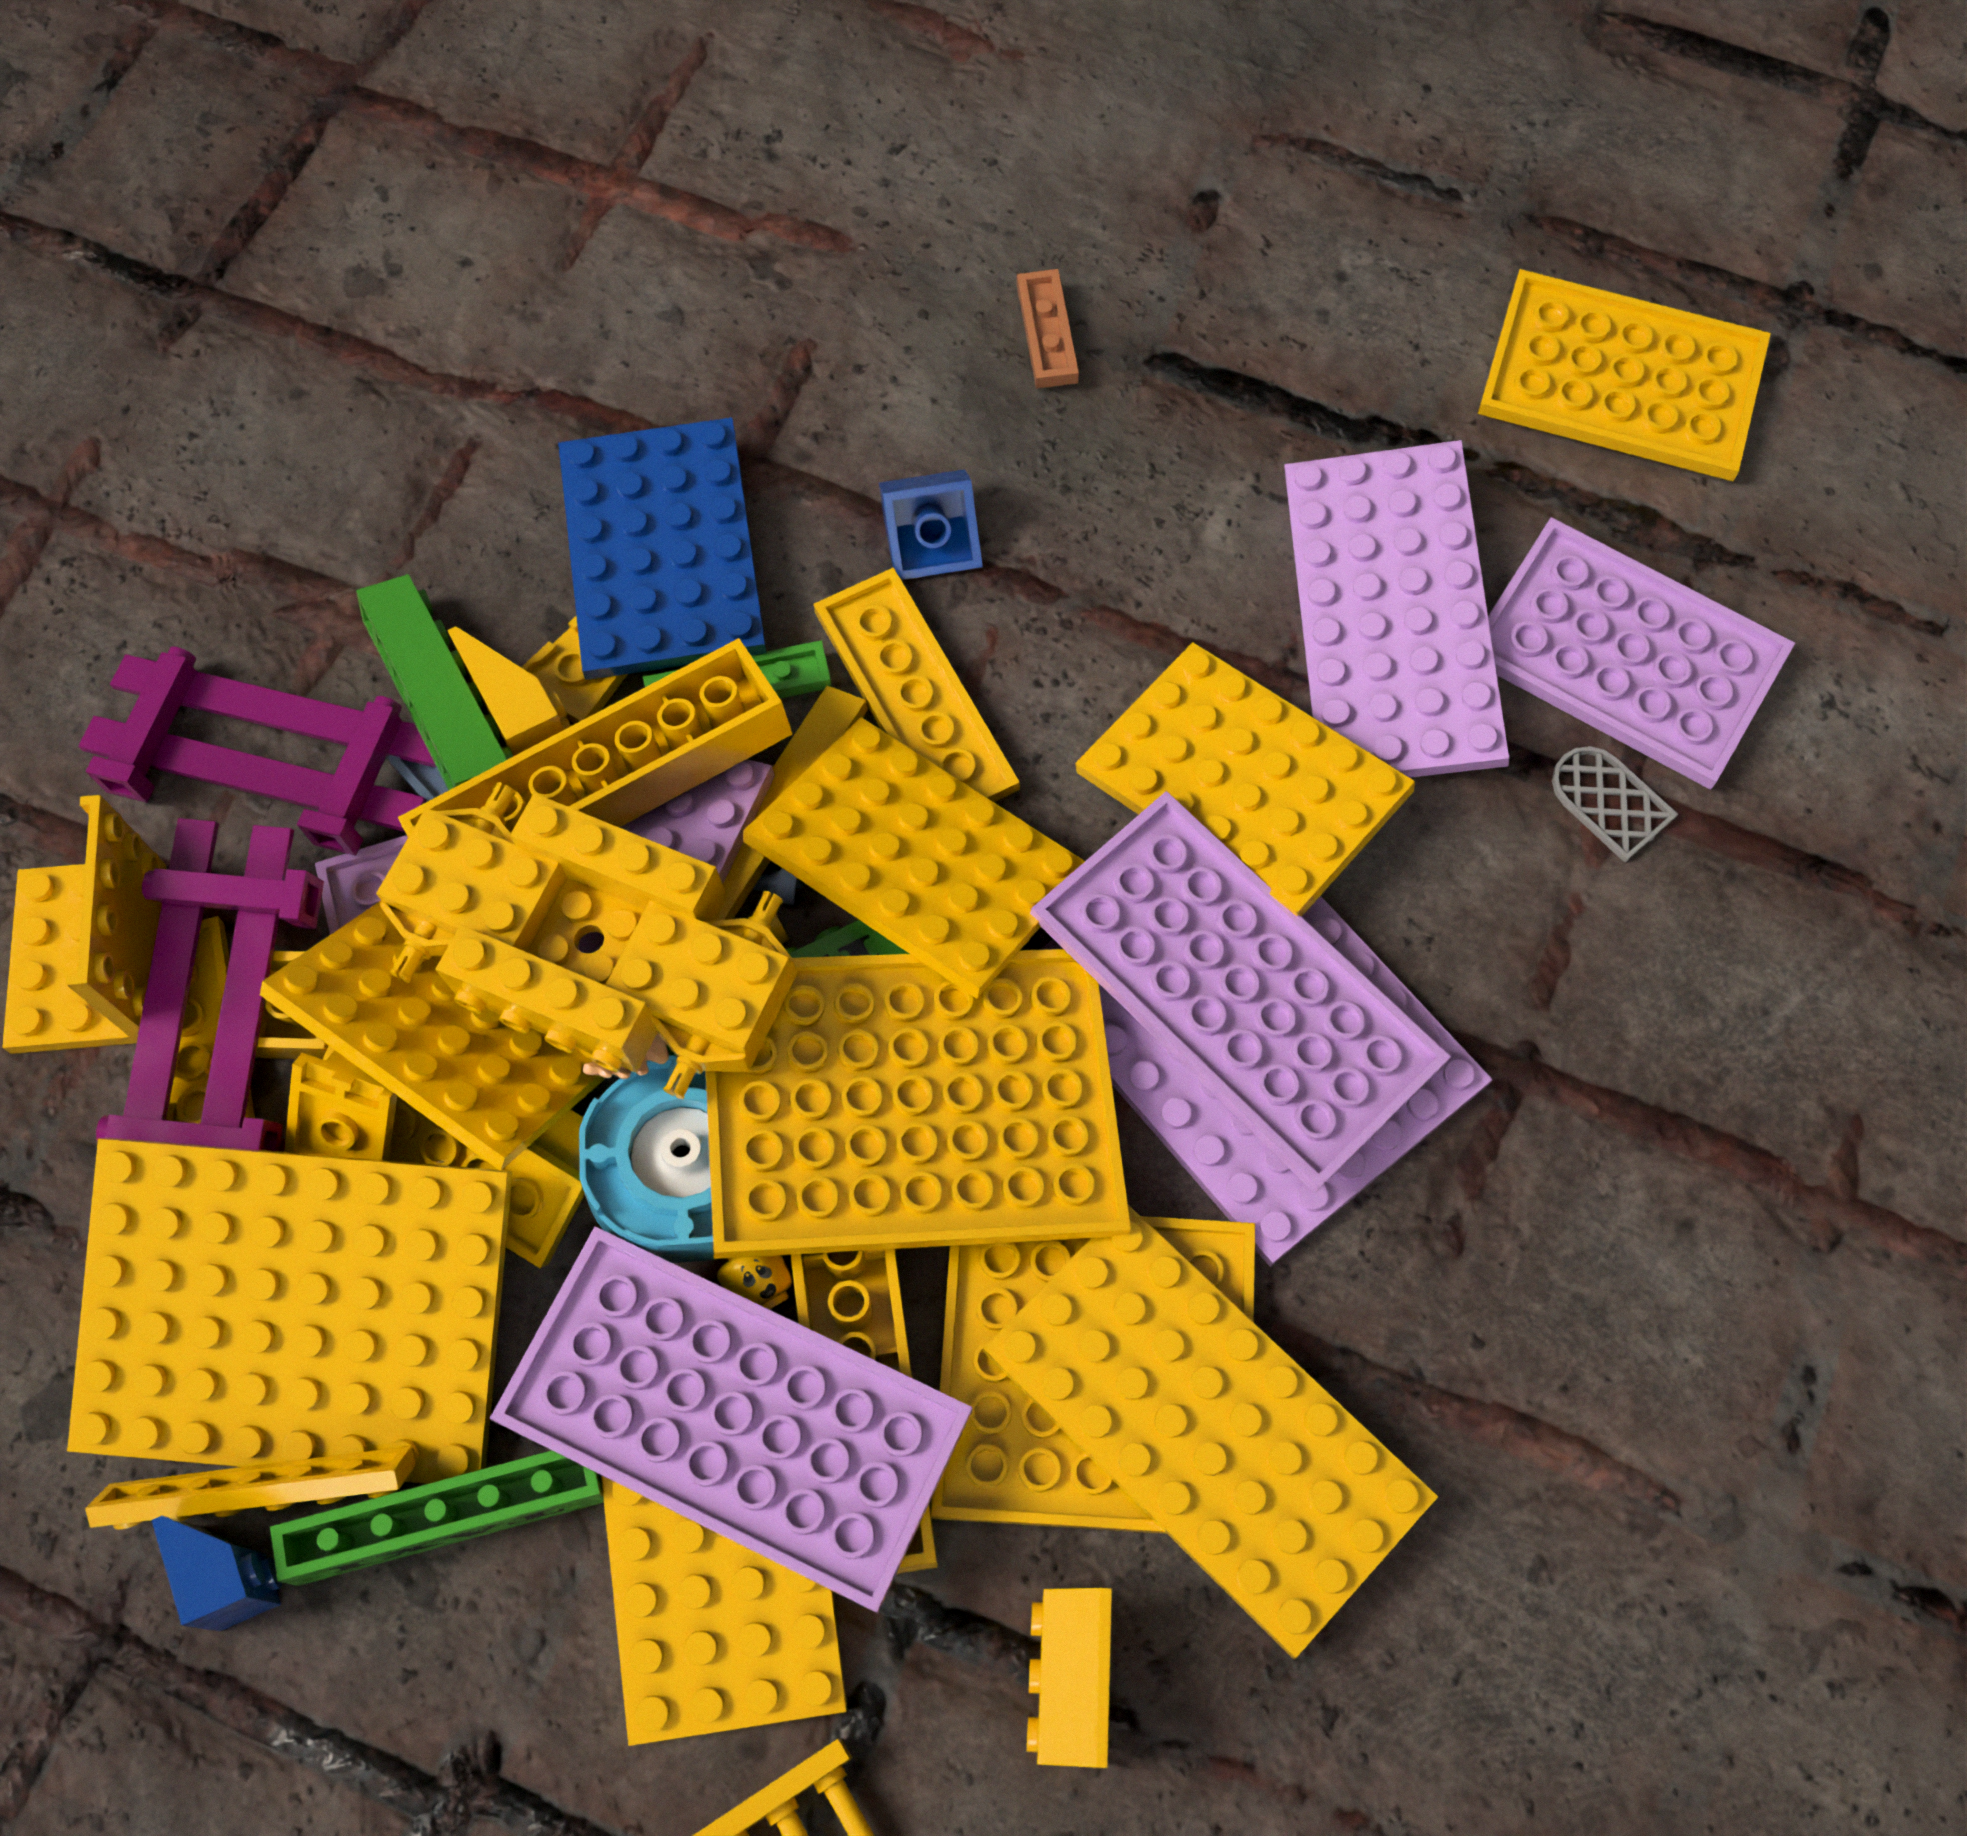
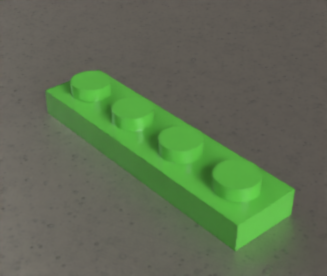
(788, 669)

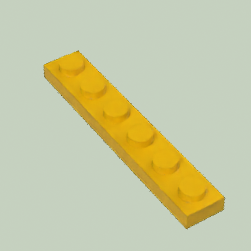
(240, 1488)

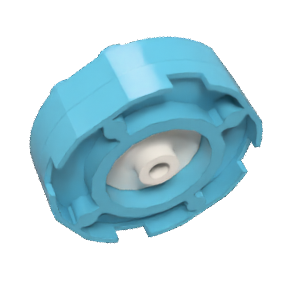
(650, 1164)

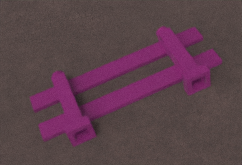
(337, 797)
(184, 889)

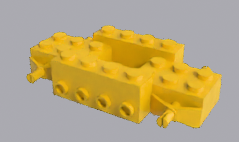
(519, 902)

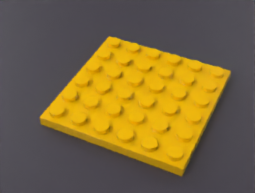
(1011, 1455)

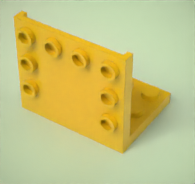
(83, 943)

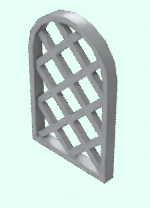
(1624, 773)

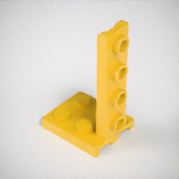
(338, 1110)

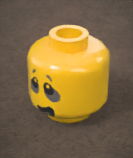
(757, 1279)

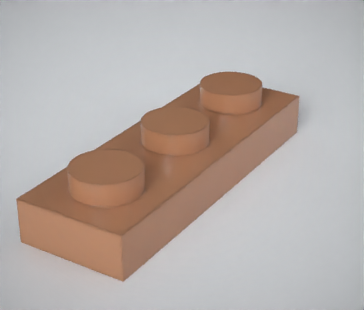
(1047, 328)

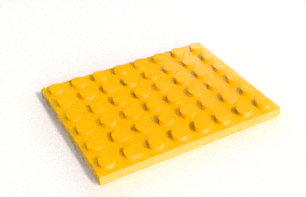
(919, 1113)
(288, 1307)

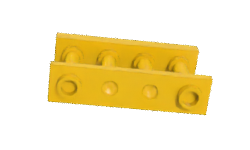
(779, 1803)

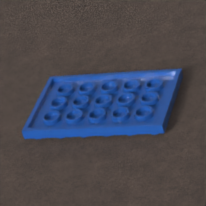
(659, 547)

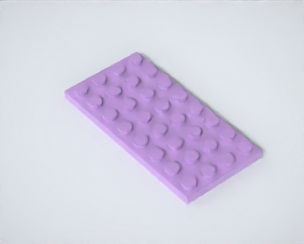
(1397, 608)
(1240, 990)
(734, 1417)

